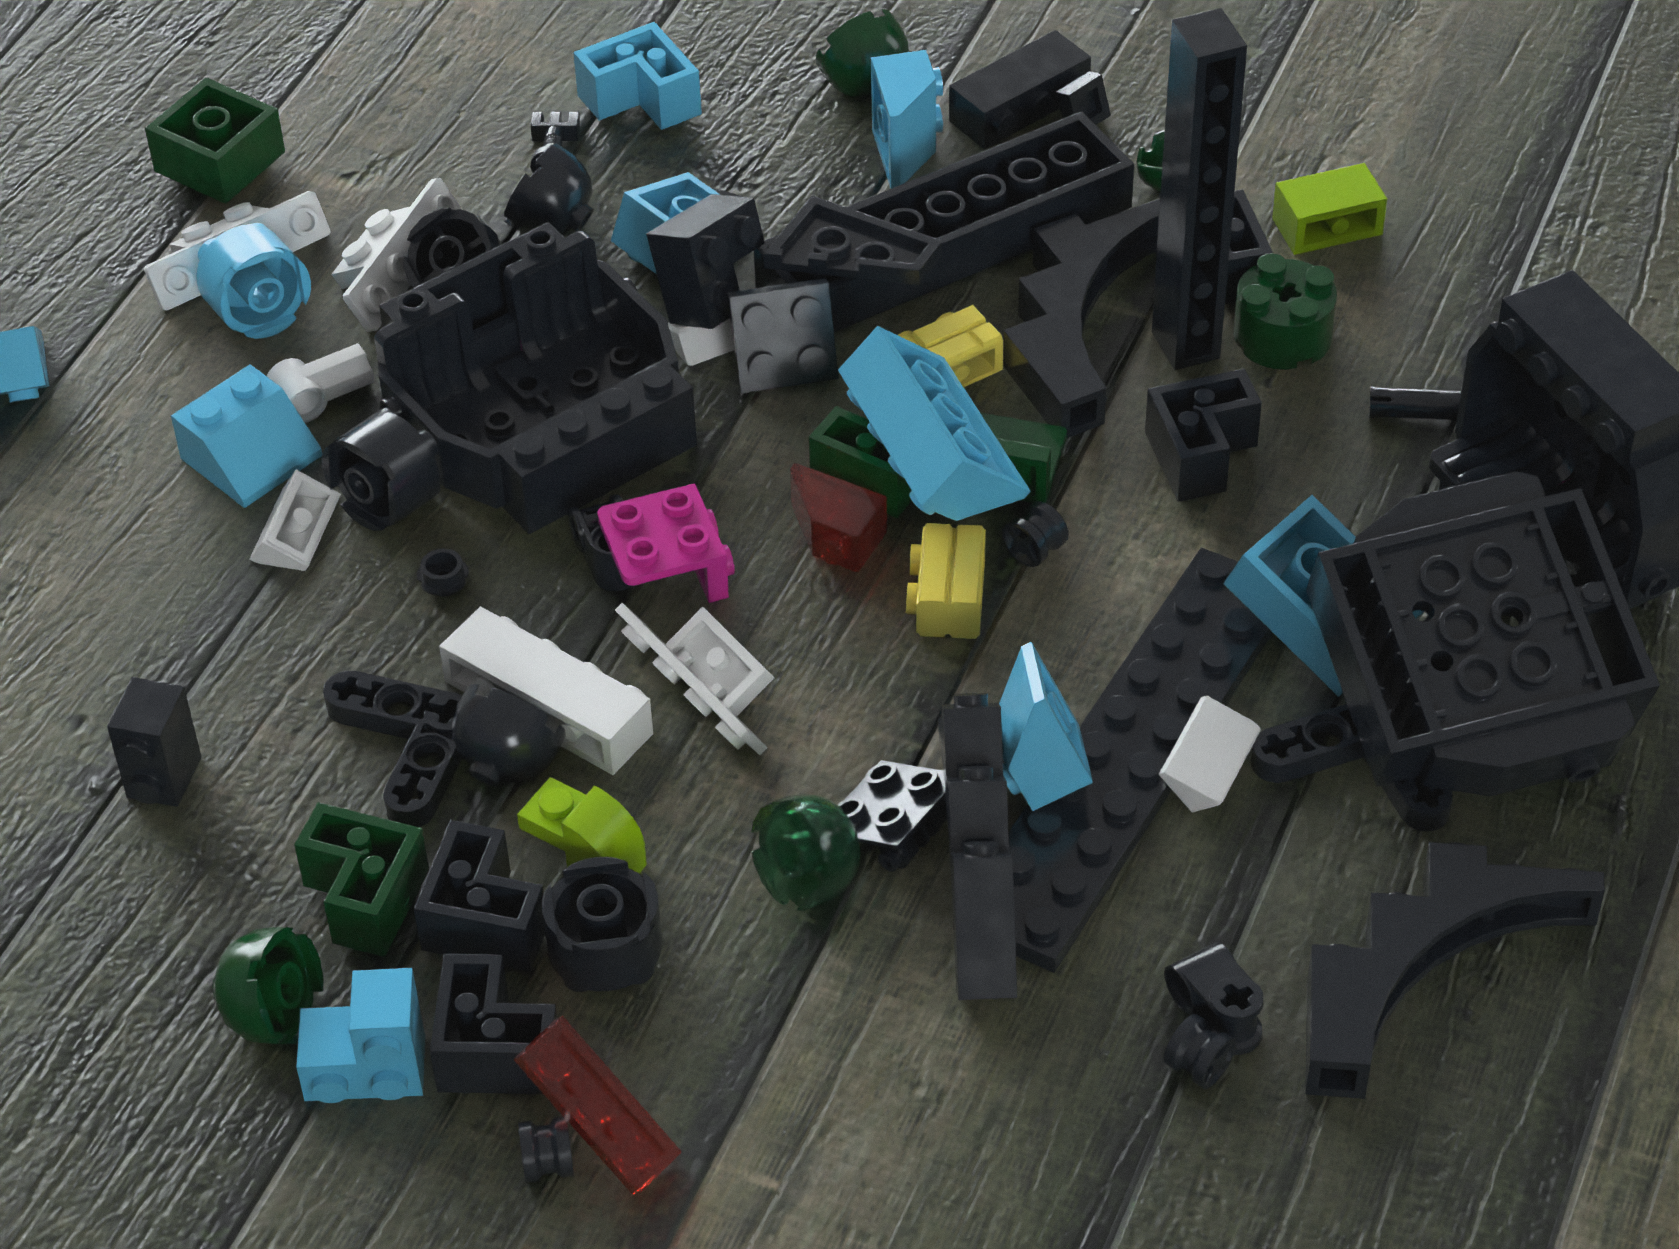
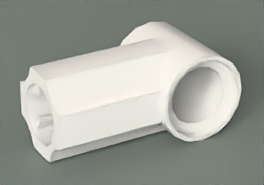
(322, 380)

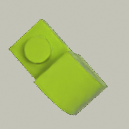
(583, 824)

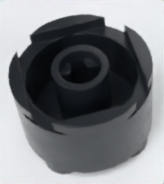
(382, 469)
(602, 925)

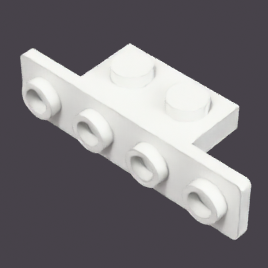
(293, 221)
(374, 262)
(713, 664)

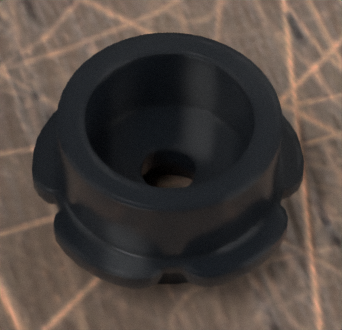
(442, 572)

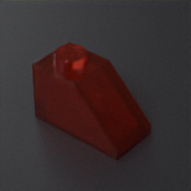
(837, 517)

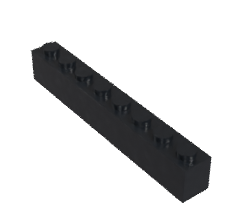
(1198, 186)

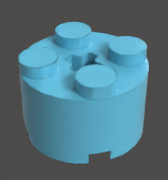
(252, 280)

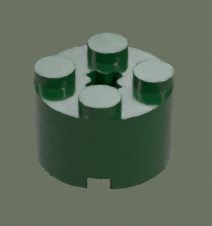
(1285, 312)

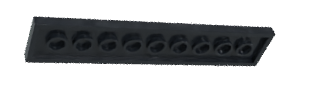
(1078, 844)

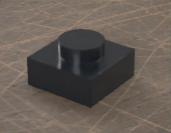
(1085, 95)

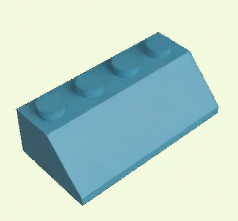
(930, 428)

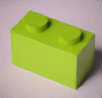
(1329, 208)

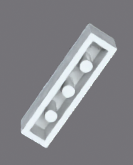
(599, 714)

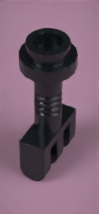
(552, 132)

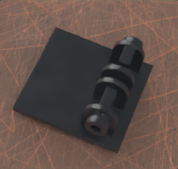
(897, 810)

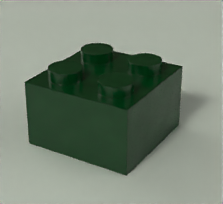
(215, 140)

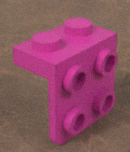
(667, 537)

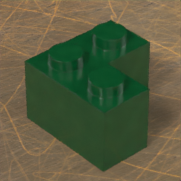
(851, 453)
(368, 871)

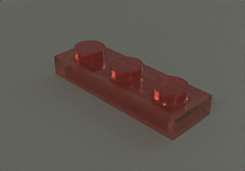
(597, 1105)

